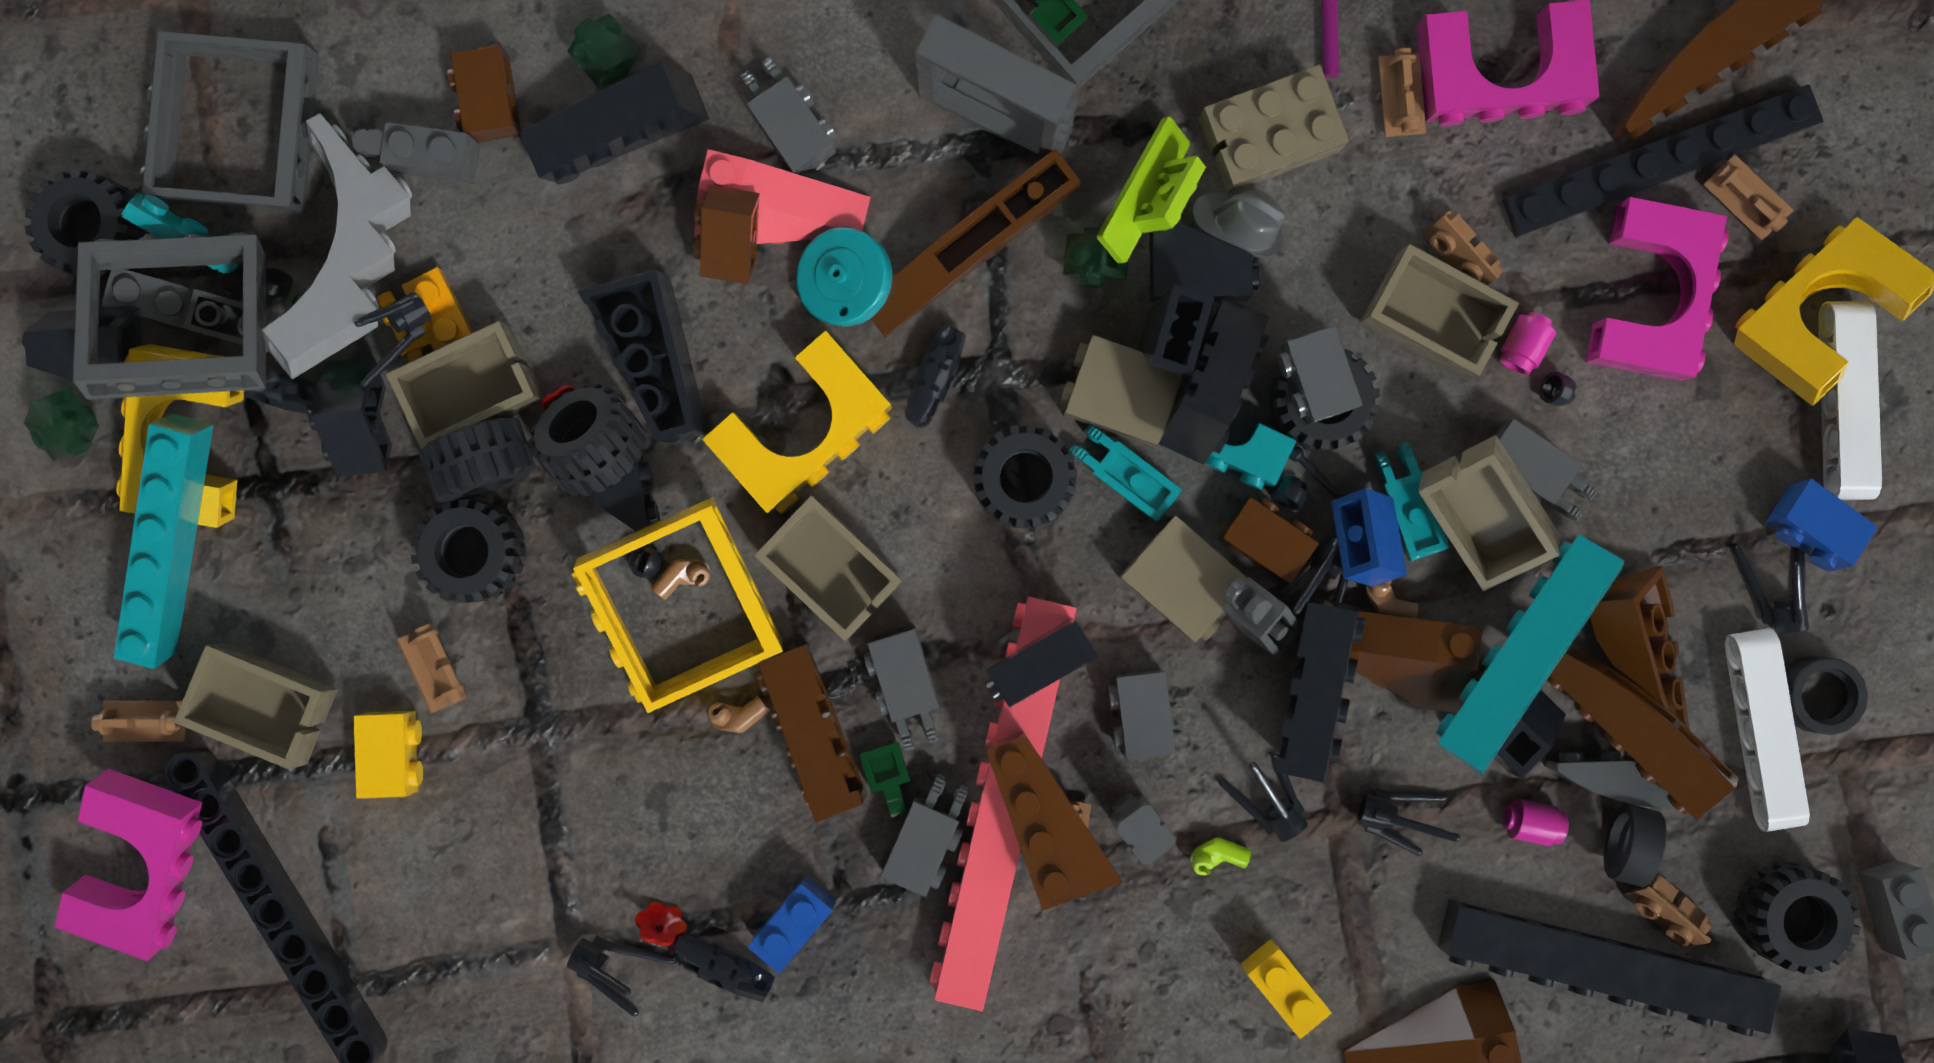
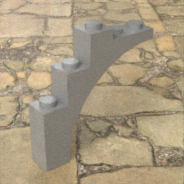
(357, 258)

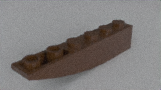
(1715, 47)
(977, 239)
(1647, 731)

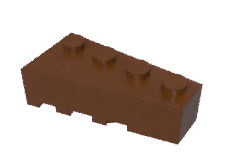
(812, 733)
(1051, 834)

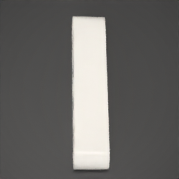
(1852, 406)
(1767, 730)

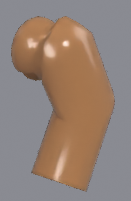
(681, 572)
(1385, 601)
(736, 718)

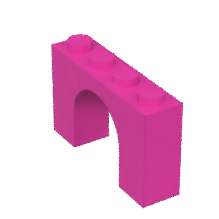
(1458, 91)
(1692, 246)
(163, 831)

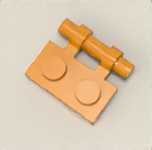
(447, 317)

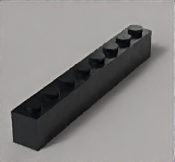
(1608, 967)

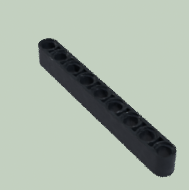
(296, 917)

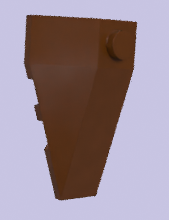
(1635, 636)
(1458, 1027)

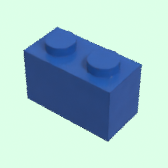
(1820, 525)
(1368, 537)
(792, 924)

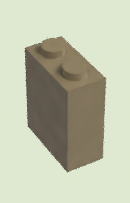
(1120, 392)
(1182, 579)

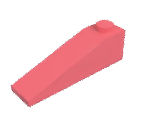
(789, 203)

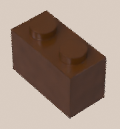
(484, 94)
(727, 234)
(1268, 539)

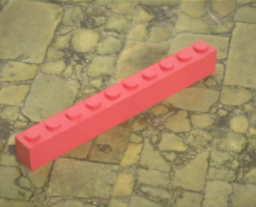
(993, 848)

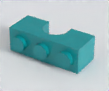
(1257, 459)

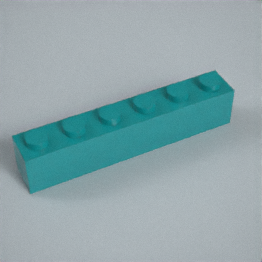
(163, 540)
(1529, 654)

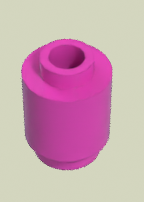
(1527, 343)
(1535, 822)

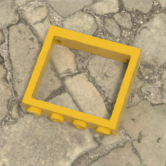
(623, 649)

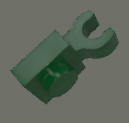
(1057, 18)
(885, 771)

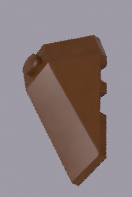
(1418, 659)

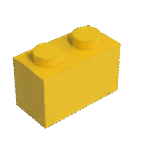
(387, 754)
(1285, 989)

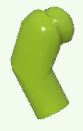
(1215, 852)

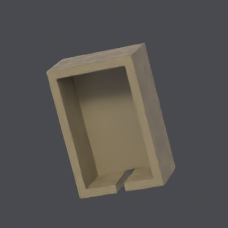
(1273, 129)
(1439, 312)
(465, 383)
(1490, 513)
(828, 568)
(255, 705)

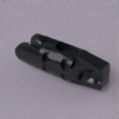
(934, 375)
(284, 392)
(723, 968)

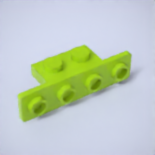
(1153, 192)

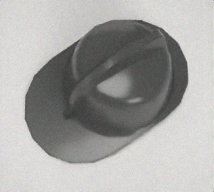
(1242, 220)

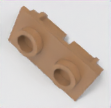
(1402, 93)
(1748, 197)
(1451, 241)
(431, 668)
(139, 721)
(1683, 922)

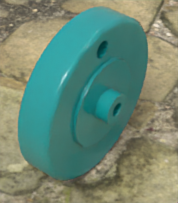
(844, 276)

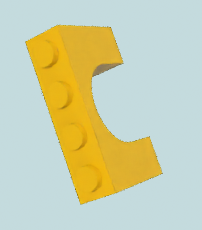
(1853, 260)
(776, 478)
(218, 492)

